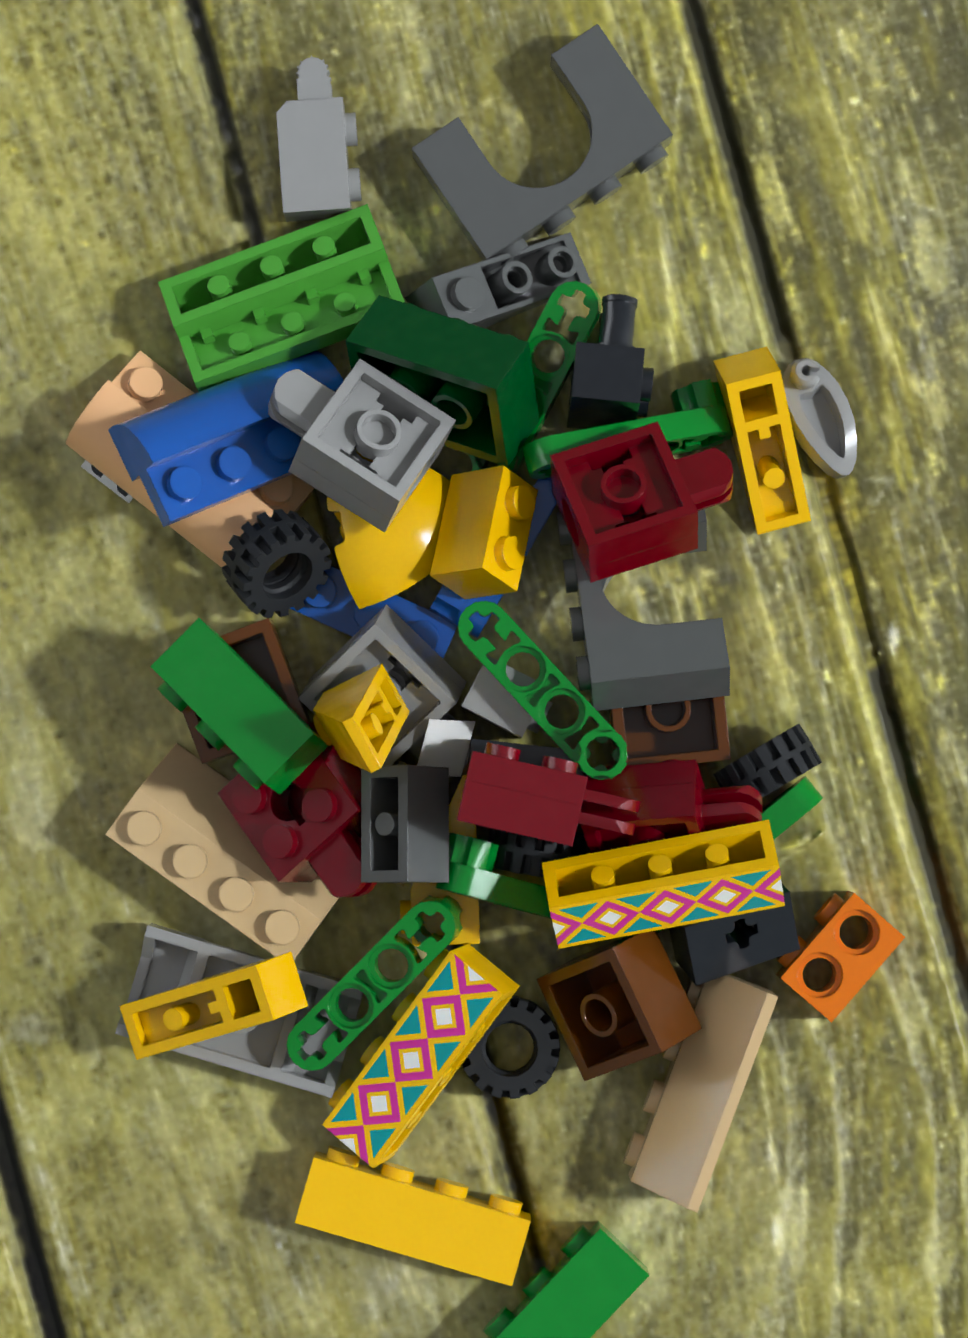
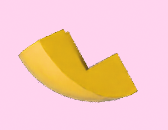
(389, 562)

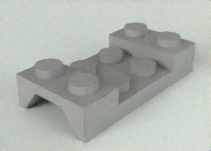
(178, 958)

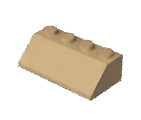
(195, 842)
(700, 1090)

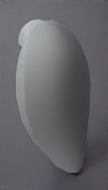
(821, 417)

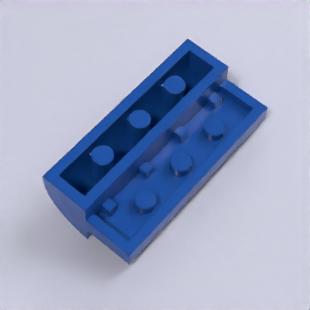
(215, 441)

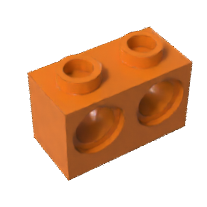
(849, 965)

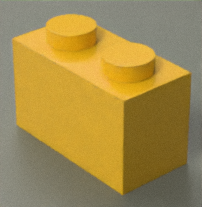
(484, 532)

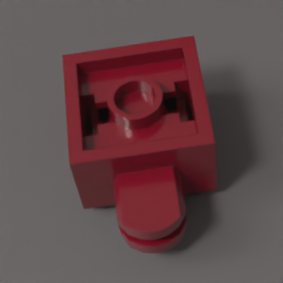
(632, 474)
(534, 798)
(670, 806)
(321, 834)

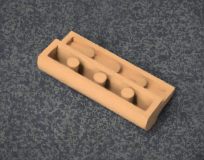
(141, 389)

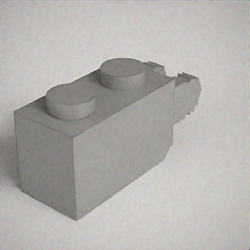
(315, 150)

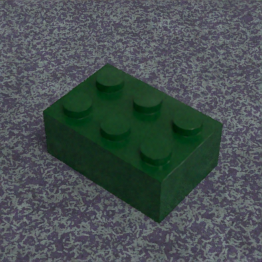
(457, 367)

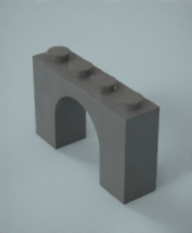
(504, 215)
(638, 661)

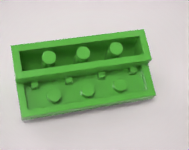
(279, 297)

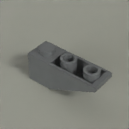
(492, 293)

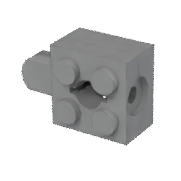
(366, 414)
(420, 674)

